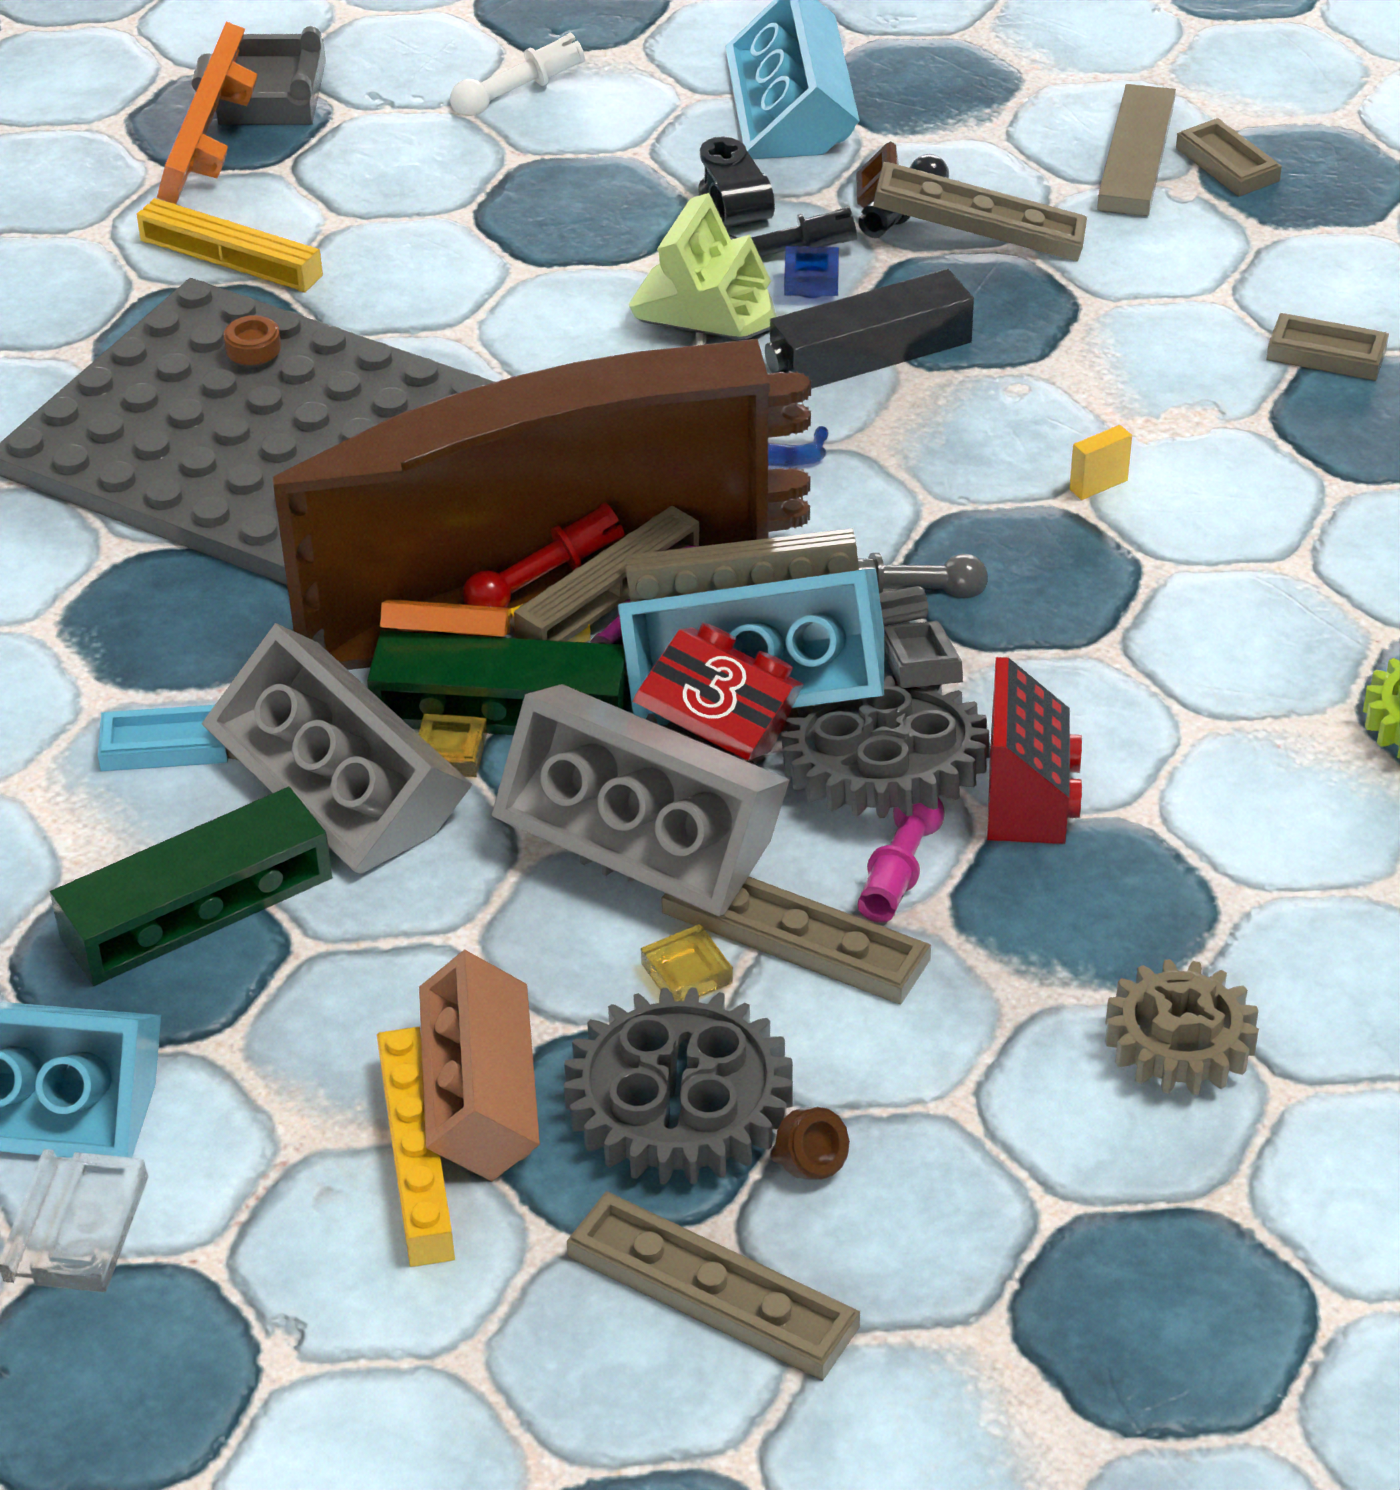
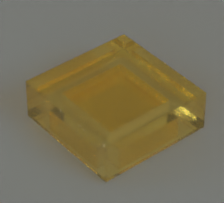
(456, 739)
(687, 962)

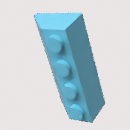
(791, 81)
(817, 624)
(75, 1079)

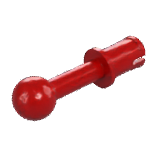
(569, 546)

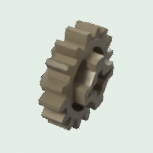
(1181, 1026)

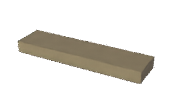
(1136, 150)
(980, 211)
(814, 938)
(714, 1285)

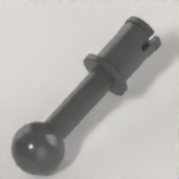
(960, 575)

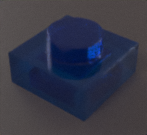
(811, 271)

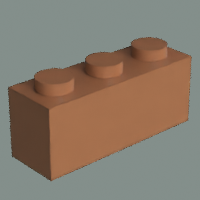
(478, 1066)

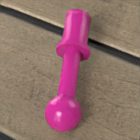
(893, 866)

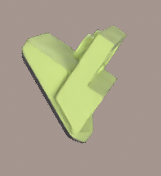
(706, 279)

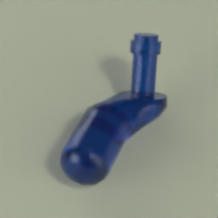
(795, 455)

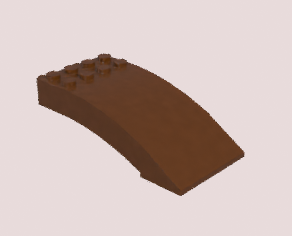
(501, 464)

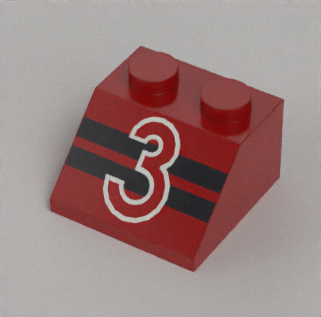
(721, 691)

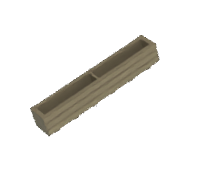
(739, 564)
(601, 582)

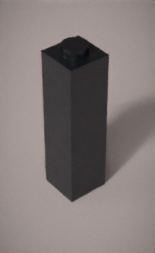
(872, 329)

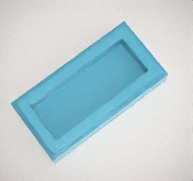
(157, 739)

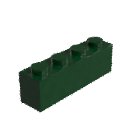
(488, 675)
(191, 885)

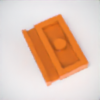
(445, 617)

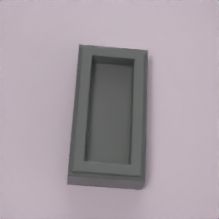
(921, 655)

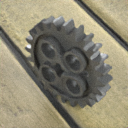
(887, 749)
(728, 1094)

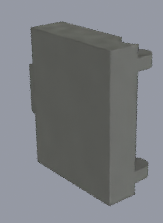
(287, 79)

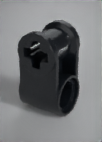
(735, 182)

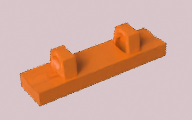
(193, 148)

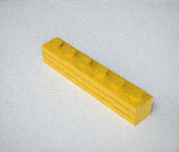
(230, 244)
(417, 1168)

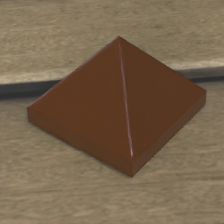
(868, 175)

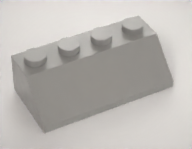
(342, 751)
(637, 797)

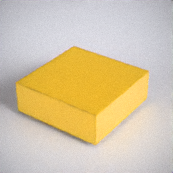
(1100, 462)

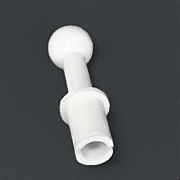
(473, 97)

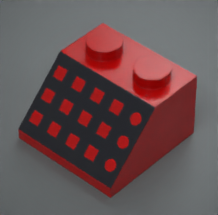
(1030, 761)

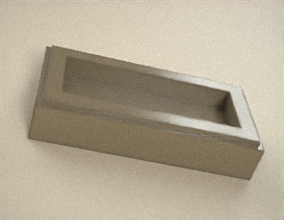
(1228, 157)
(1327, 346)

